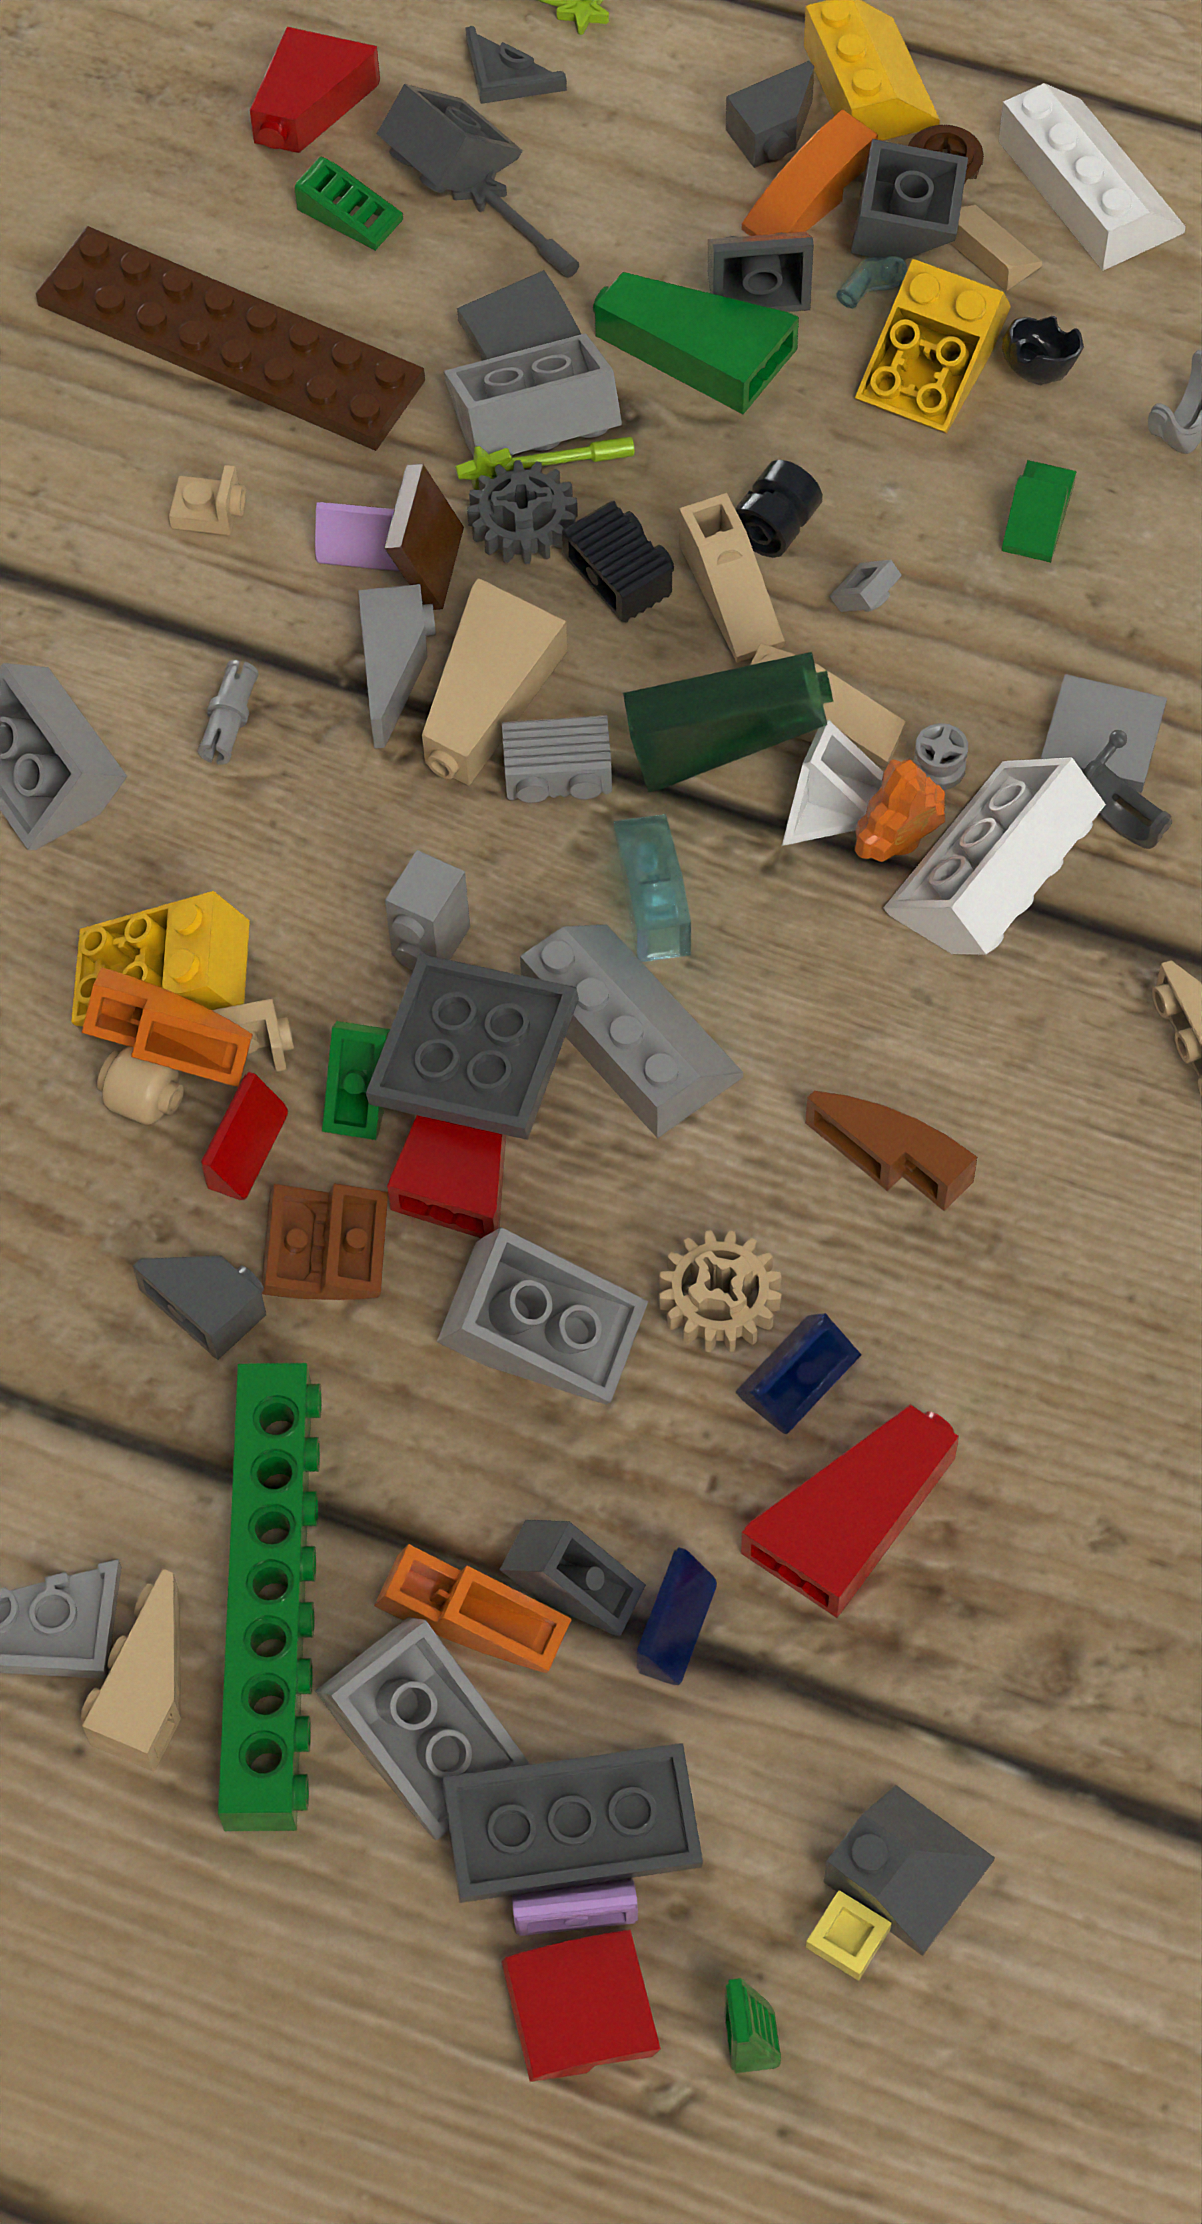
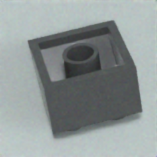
(444, 139)
(908, 200)
(763, 269)

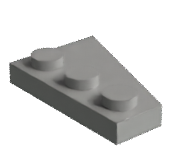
(60, 1624)

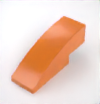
(812, 178)
(166, 1028)
(473, 1610)

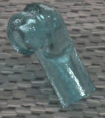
(870, 276)

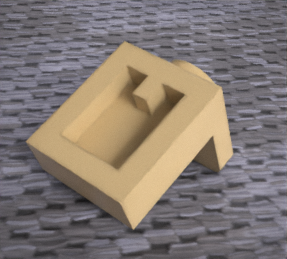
(208, 503)
(267, 1030)

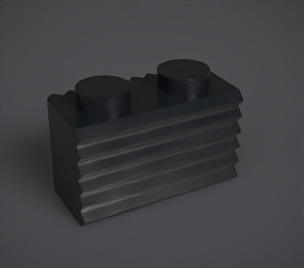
(618, 560)

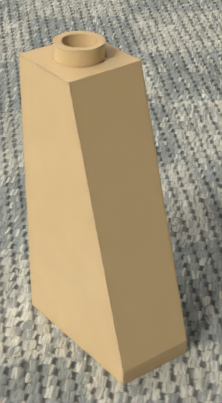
(490, 678)

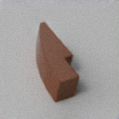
(892, 1146)

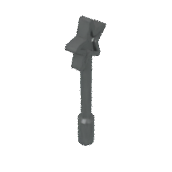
(489, 192)

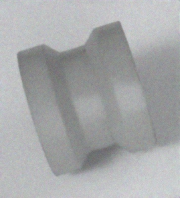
(942, 742)

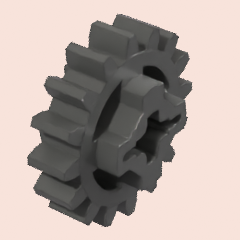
(521, 511)

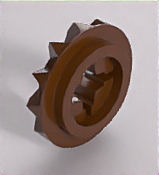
(956, 141)

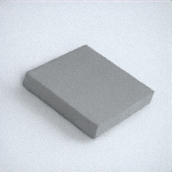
(1091, 712)

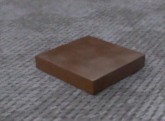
(424, 535)

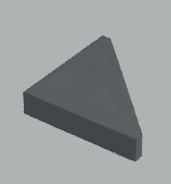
(507, 72)

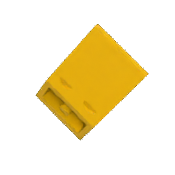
(933, 346)
(181, 946)

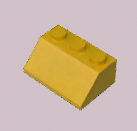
(866, 67)

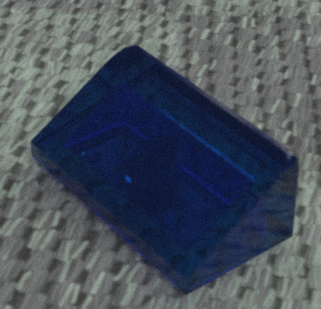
(799, 1372)
(676, 1619)

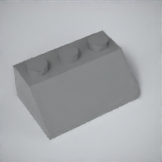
(535, 397)
(50, 758)

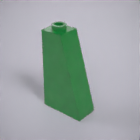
(697, 336)

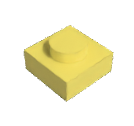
(848, 1935)

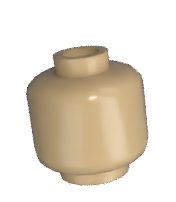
(138, 1087)

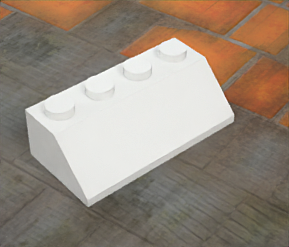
(1085, 175)
(997, 854)

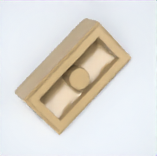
(993, 248)

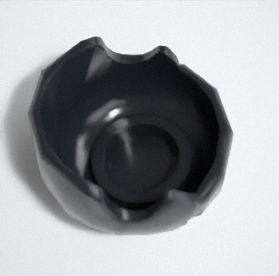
(1041, 349)

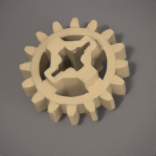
(727, 1269)

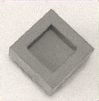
(866, 586)

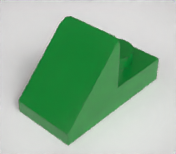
(1038, 510)
(350, 1069)

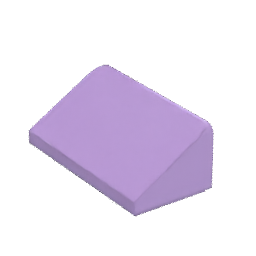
(353, 536)
(576, 1907)

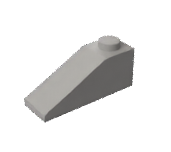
(394, 651)

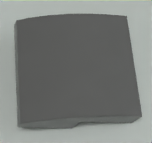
(517, 317)

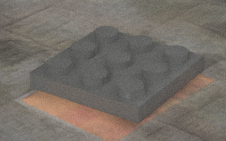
(473, 1046)

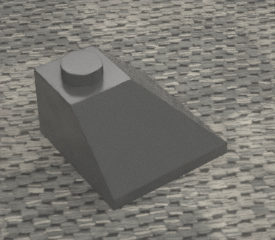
(907, 1867)

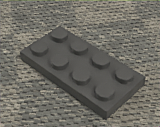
(571, 1822)

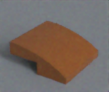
(325, 1243)

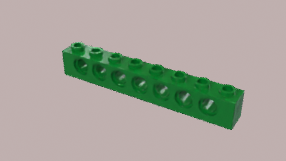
(246, 1797)

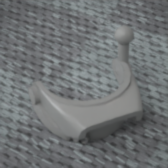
(1180, 428)

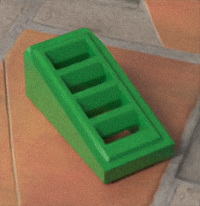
(326, 182)
(750, 2029)

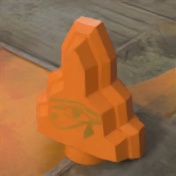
(900, 812)

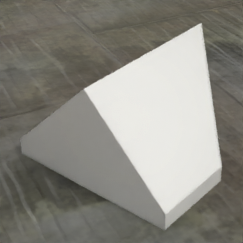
(831, 788)

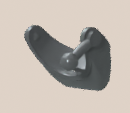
(1112, 788)

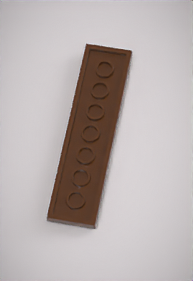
(231, 337)

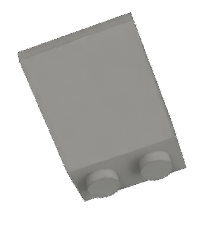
(542, 1318)
(417, 1719)

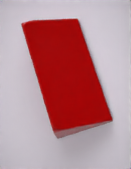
(243, 1138)

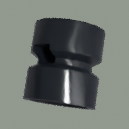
(778, 507)

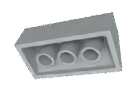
(632, 1026)

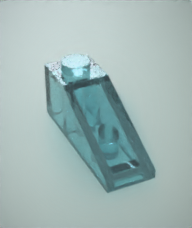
(653, 888)

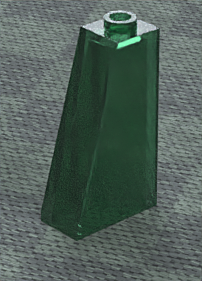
(723, 716)

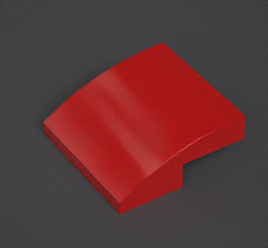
(580, 2005)

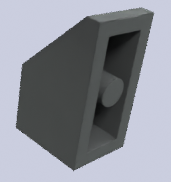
(771, 114)
(204, 1297)
(572, 1574)

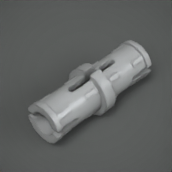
(228, 712)

